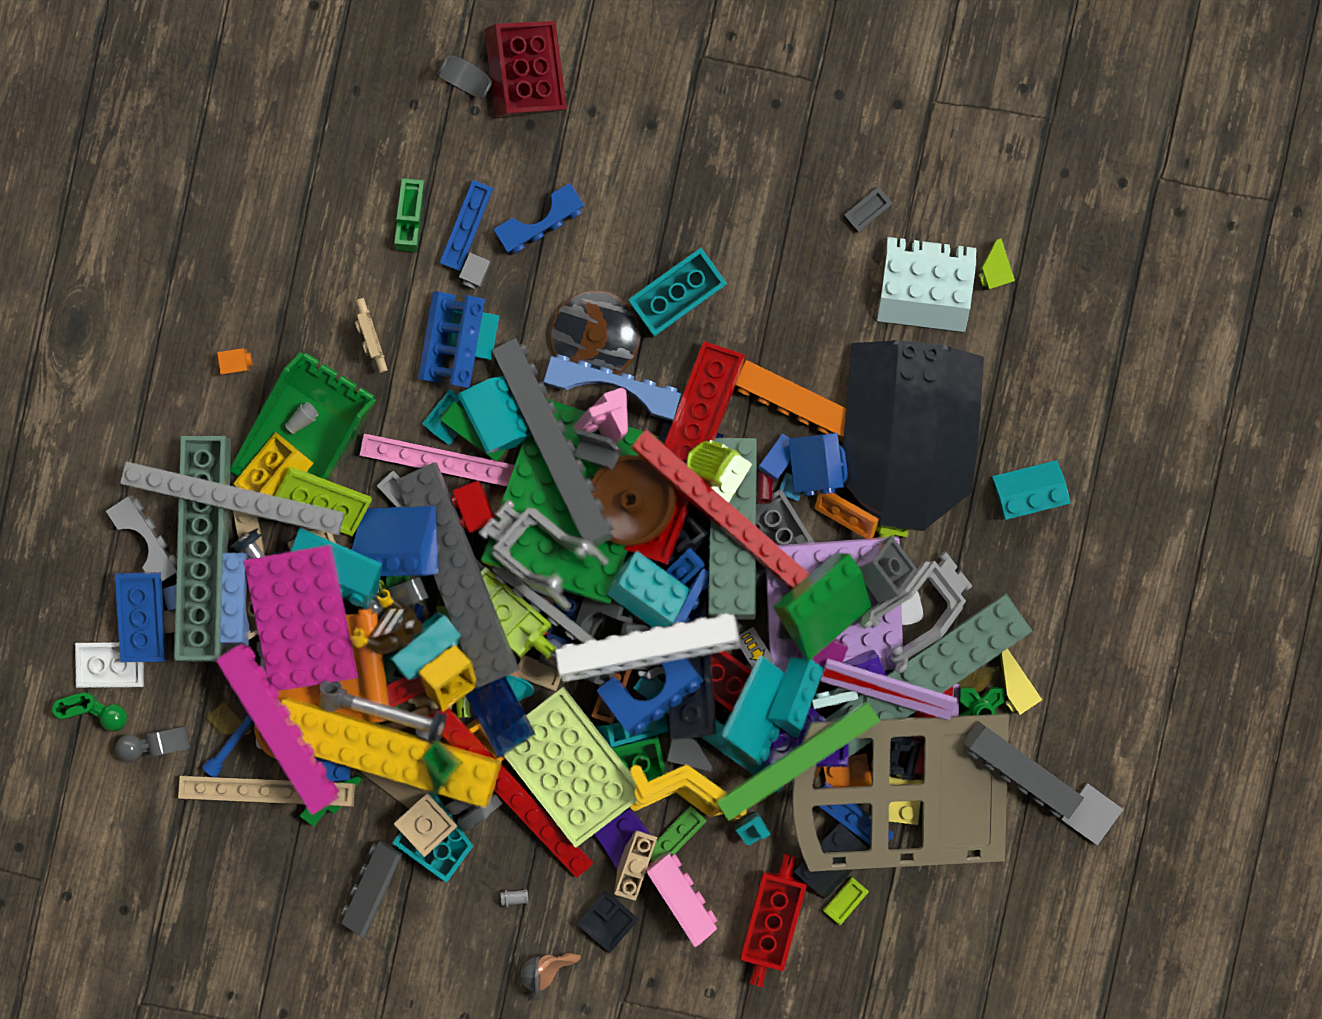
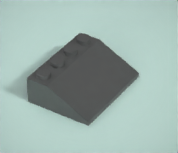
(780, 525)

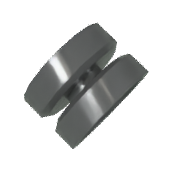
(474, 813)

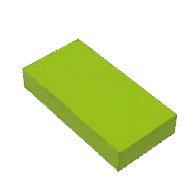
(845, 900)

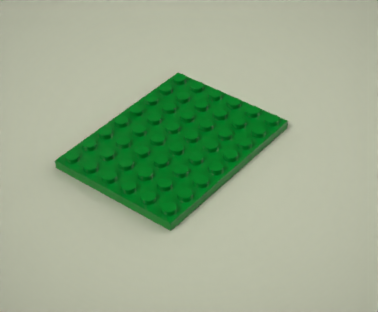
(535, 550)

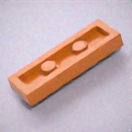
(847, 514)

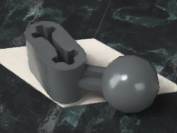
(406, 592)
(130, 748)

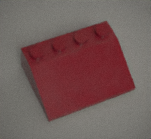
(525, 68)

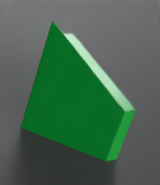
(440, 765)

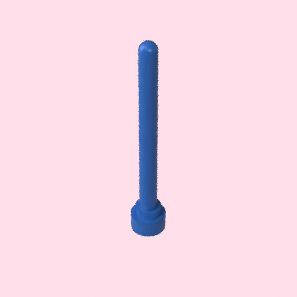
(213, 766)

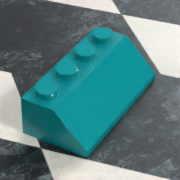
(356, 573)

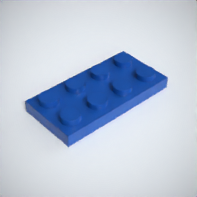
(140, 617)

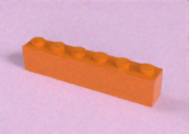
(792, 398)

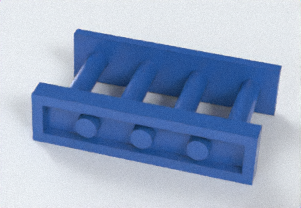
(437, 334)

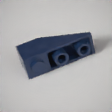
(556, 634)

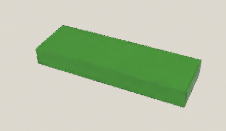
(678, 833)

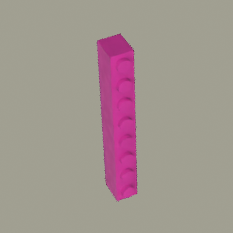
(278, 729)

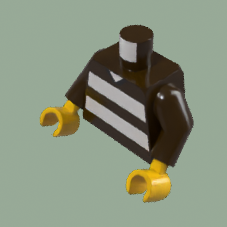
(393, 630)

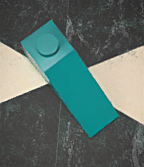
(616, 734)

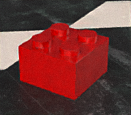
(473, 506)

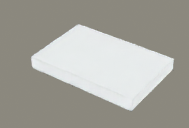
(101, 667)

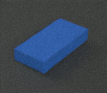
(777, 458)

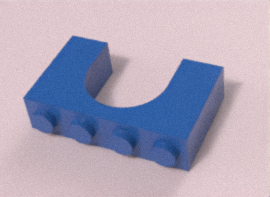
(636, 715)

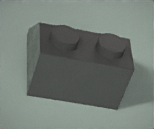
(886, 570)
(689, 753)

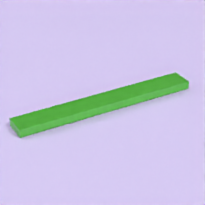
(798, 760)

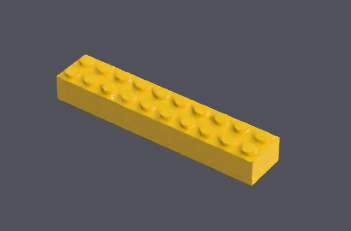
(390, 752)

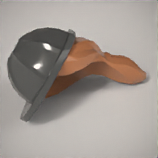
(540, 971)

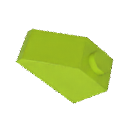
(996, 267)

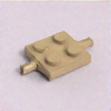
(366, 327)

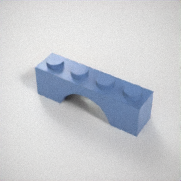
(234, 621)

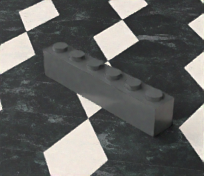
(1023, 770)

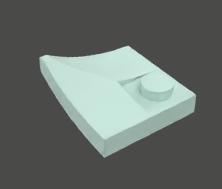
(833, 697)

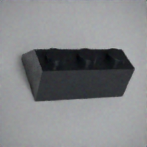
(836, 839)

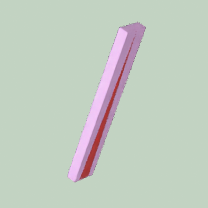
(888, 689)

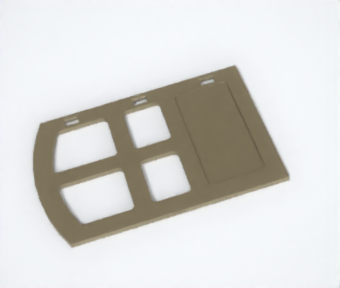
(959, 796)

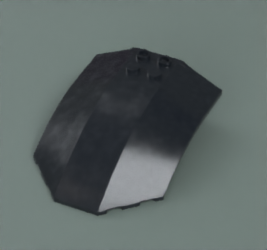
(911, 429)

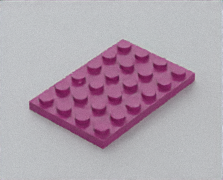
(301, 618)

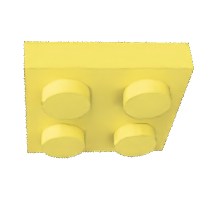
(904, 811)

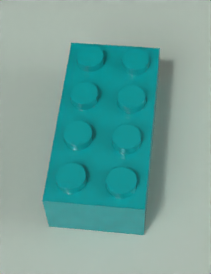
(677, 292)

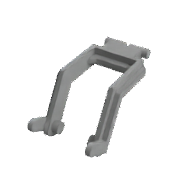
(512, 527)
(950, 586)

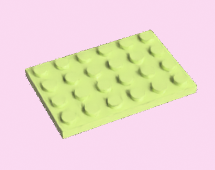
(572, 769)

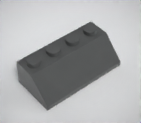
(372, 888)

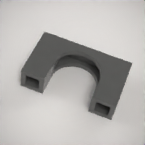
(589, 619)

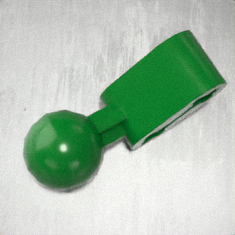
(111, 717)

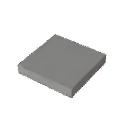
(1094, 814)

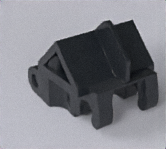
(685, 541)
(900, 744)

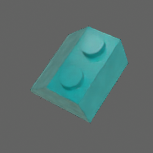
(486, 334)

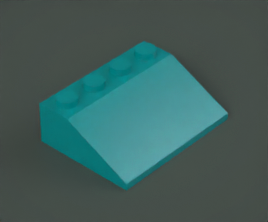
(749, 729)

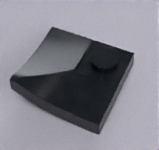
(607, 921)

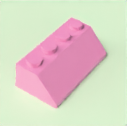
(681, 897)

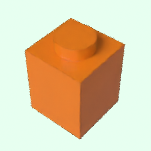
(234, 361)

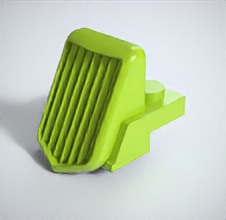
(718, 467)

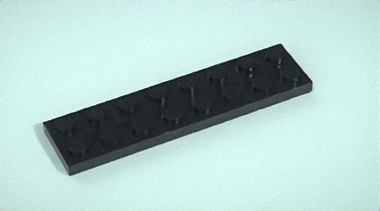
(696, 711)

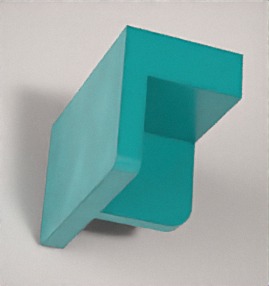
(752, 829)

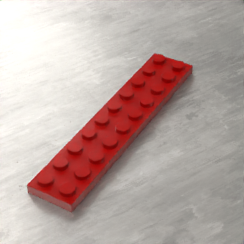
(694, 423)

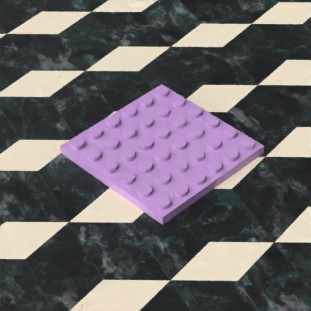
(859, 640)

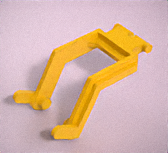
(684, 782)

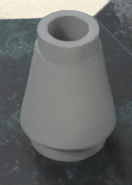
(301, 418)

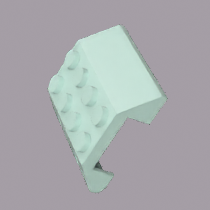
(927, 285)

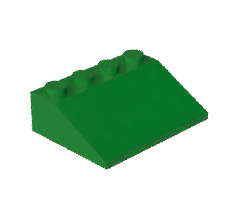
(824, 604)

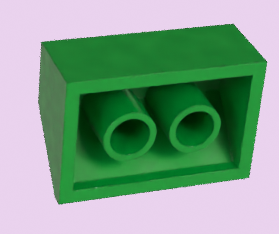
(645, 754)

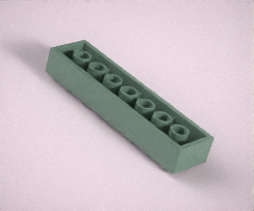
(730, 564)

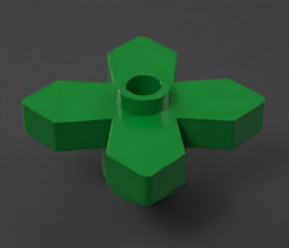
(987, 702)

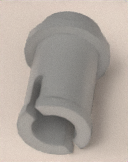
(514, 897)

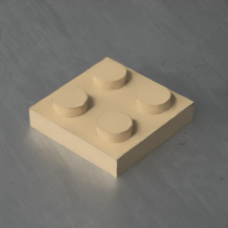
(425, 825)

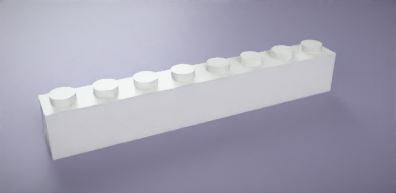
(648, 648)

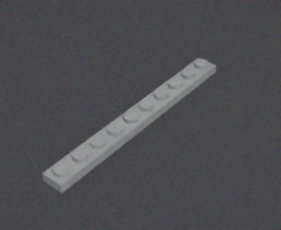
(232, 498)

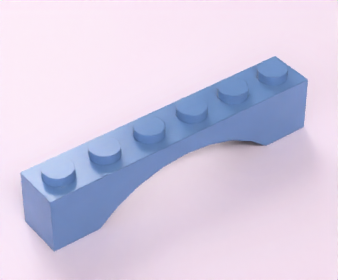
(567, 375)

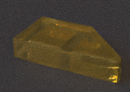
(979, 678)
(225, 720)

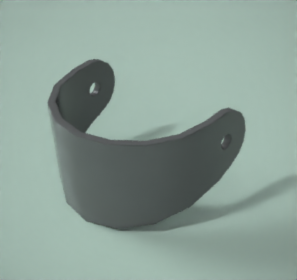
(465, 76)

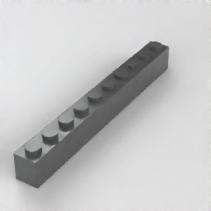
(552, 443)

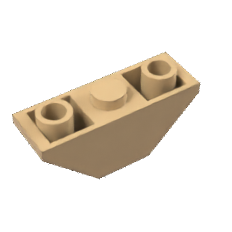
(634, 864)

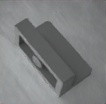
(596, 450)

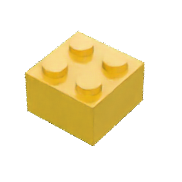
(448, 678)

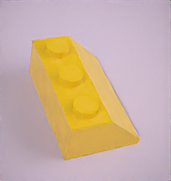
(270, 466)

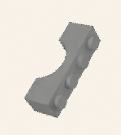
(128, 515)

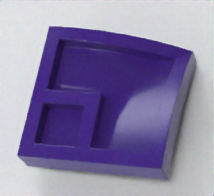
(618, 832)

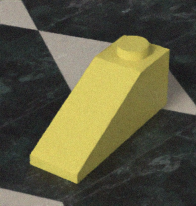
(1017, 687)

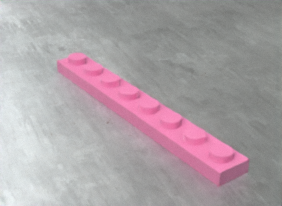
(448, 462)

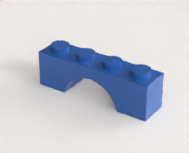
(516, 234)

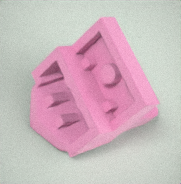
(607, 415)

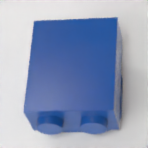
(817, 464)

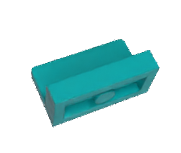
(437, 426)

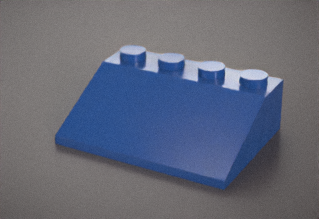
(399, 539)

